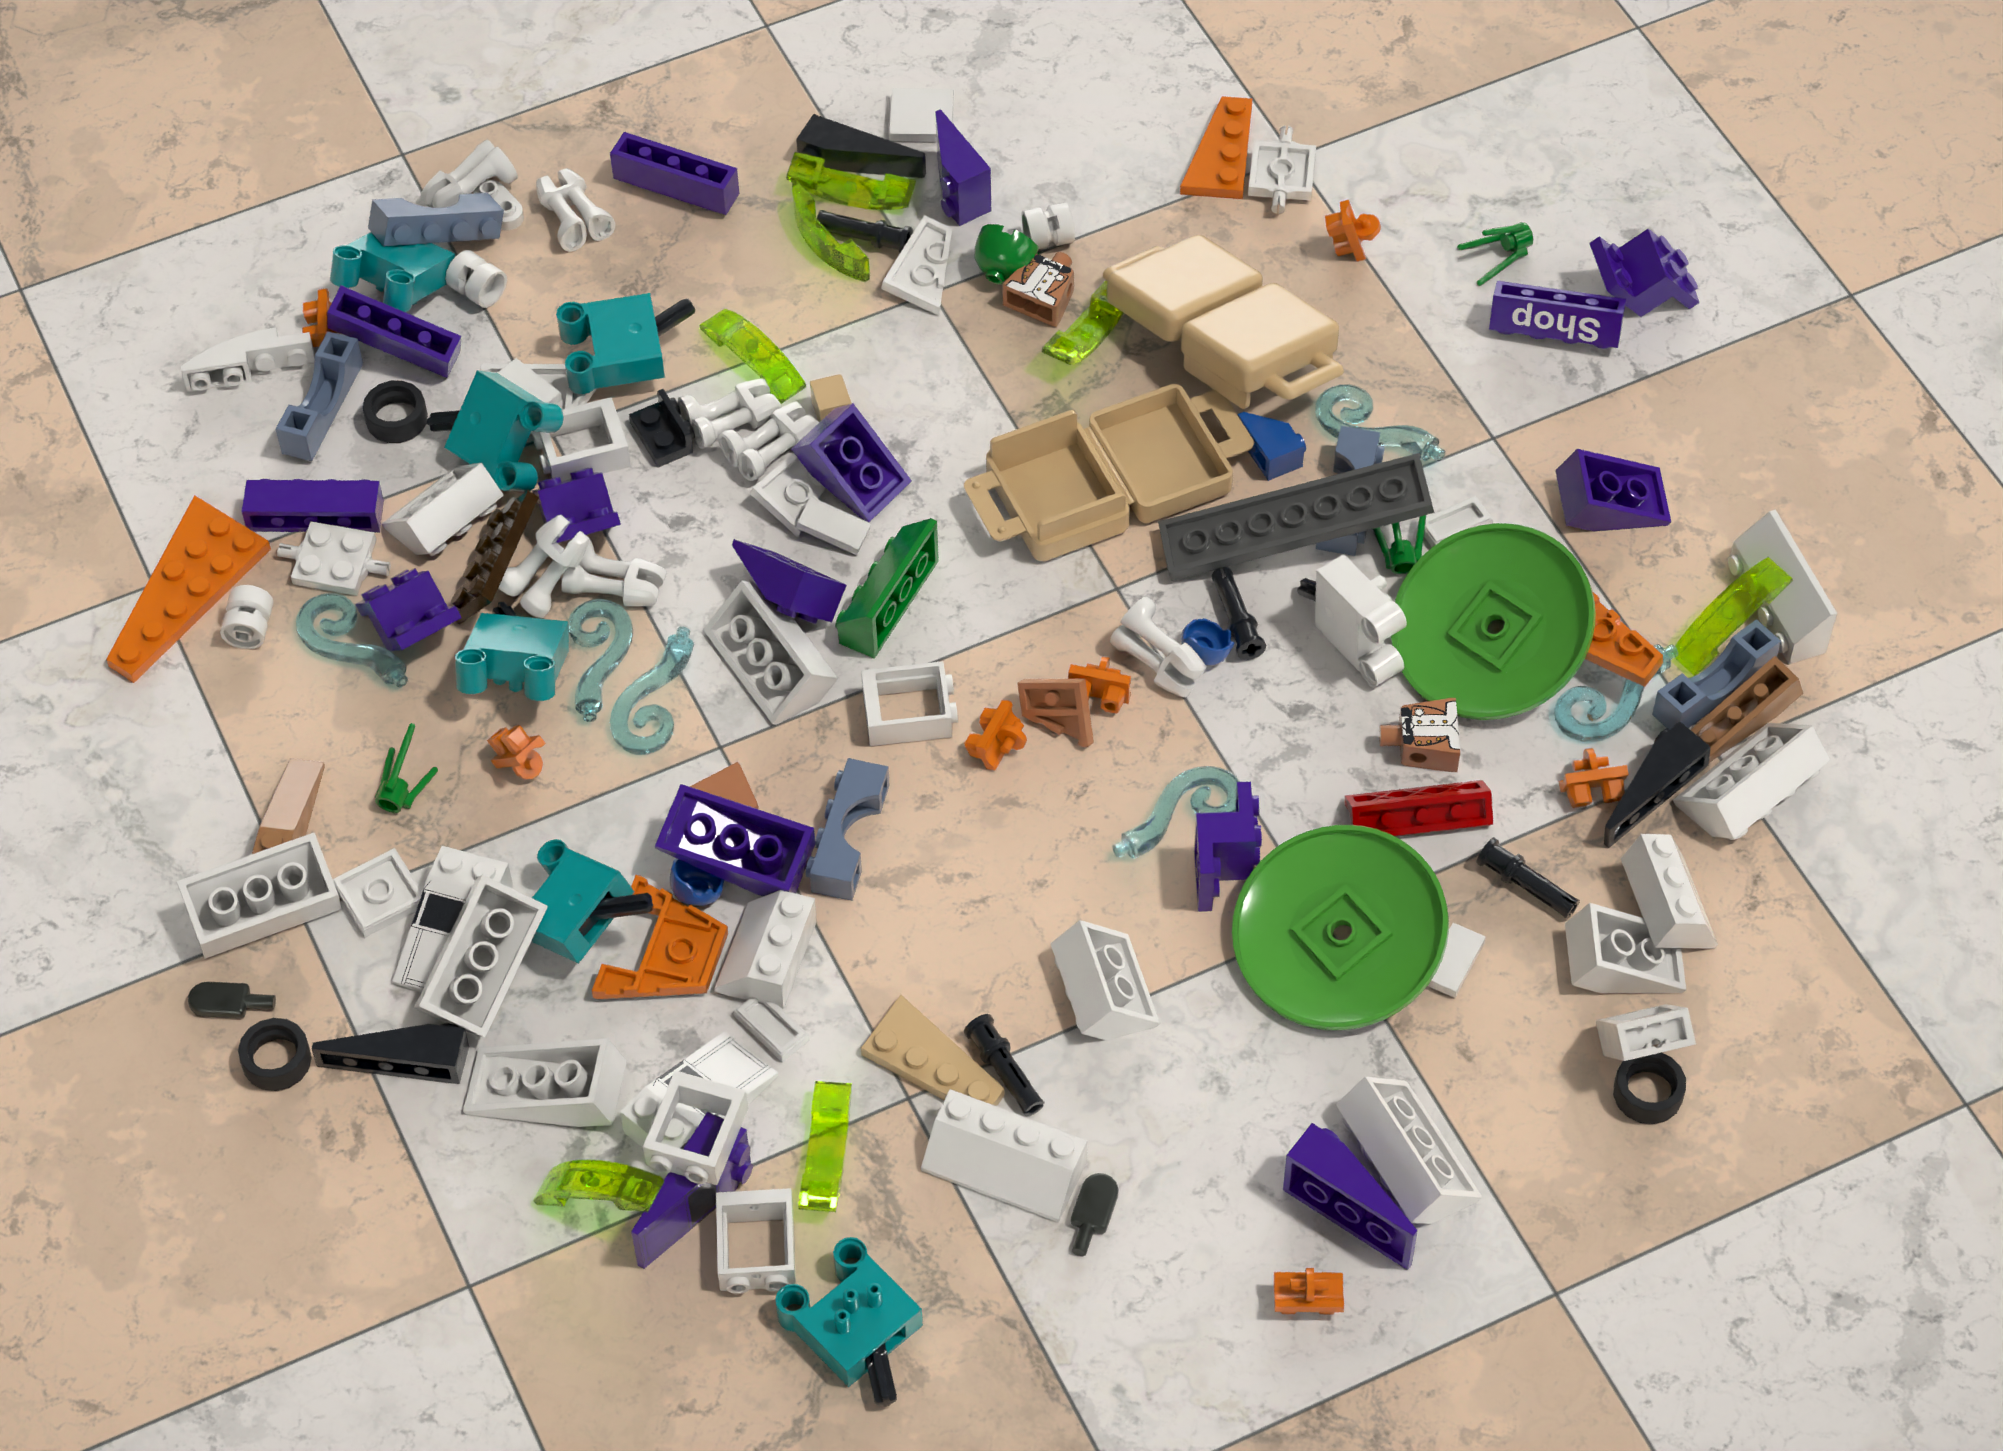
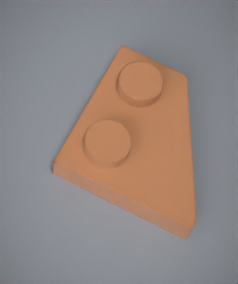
(1058, 705)

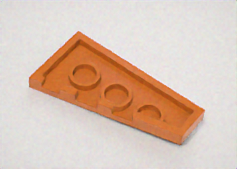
(1222, 153)

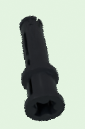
(877, 233)
(1240, 623)
(1513, 869)
(996, 1051)

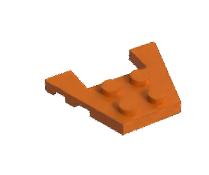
(678, 956)

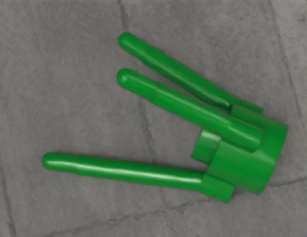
(1512, 238)
(1402, 554)
(393, 790)

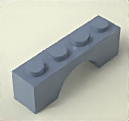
(405, 223)
(335, 370)
(1354, 450)
(1695, 697)
(859, 794)

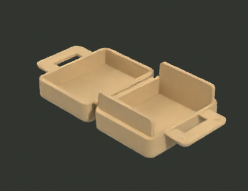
(1228, 323)
(1076, 483)

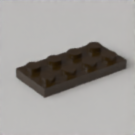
(493, 555)

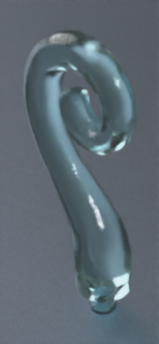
(1403, 436)
(379, 659)
(673, 662)
(589, 687)
(1615, 722)
(1150, 833)

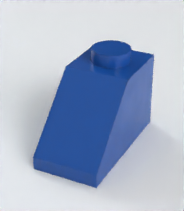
(1275, 446)

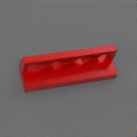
(1423, 808)

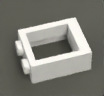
(602, 458)
(908, 679)
(1635, 1032)
(702, 1095)
(749, 1207)

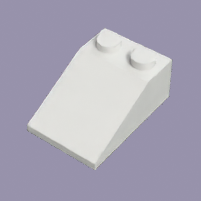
(1616, 954)

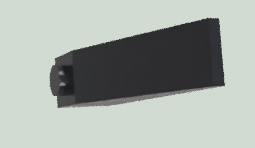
(858, 151)
(1669, 766)
(409, 1052)

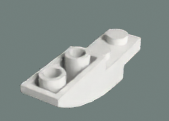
(235, 359)

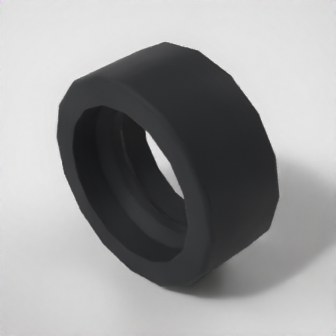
(395, 392)
(267, 1031)
(1649, 1111)

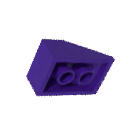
(962, 174)
(852, 462)
(1611, 493)
(791, 583)

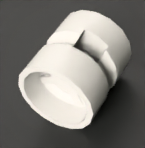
(1036, 225)
(476, 278)
(246, 617)

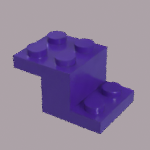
(1645, 272)
(579, 500)
(407, 609)
(1226, 845)

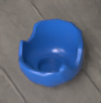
(1208, 640)
(694, 885)

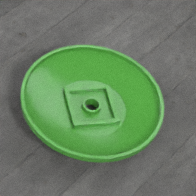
(1485, 577)
(1335, 880)

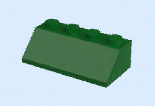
(889, 588)

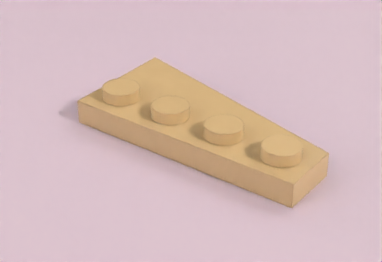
(926, 1057)

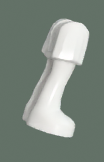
(479, 166)
(572, 230)
(750, 398)
(786, 422)
(639, 577)
(515, 580)
(1181, 661)

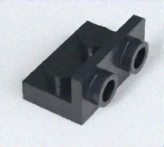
(663, 430)

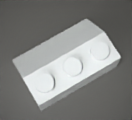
(444, 509)
(1667, 894)
(768, 948)
(1103, 981)

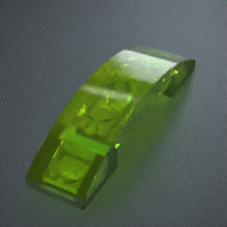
(848, 188)
(842, 257)
(1086, 332)
(755, 351)
(1728, 612)
(826, 1147)
(600, 1180)

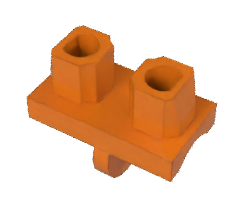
(1350, 232)
(315, 312)
(1104, 684)
(1000, 735)
(516, 750)
(1579, 783)
(1308, 1292)

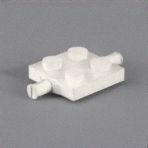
(1282, 170)
(333, 558)

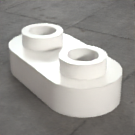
(514, 215)

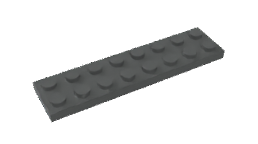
(1295, 517)

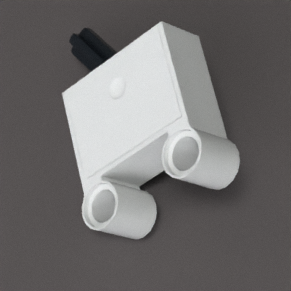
(1356, 618)

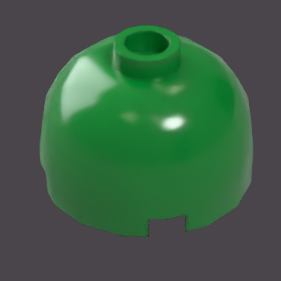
(1001, 253)

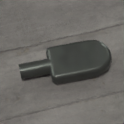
(226, 999)
(1093, 1209)

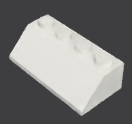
(1802, 611)
(769, 654)
(1753, 779)
(259, 895)
(481, 956)
(1407, 1150)
(1004, 1155)

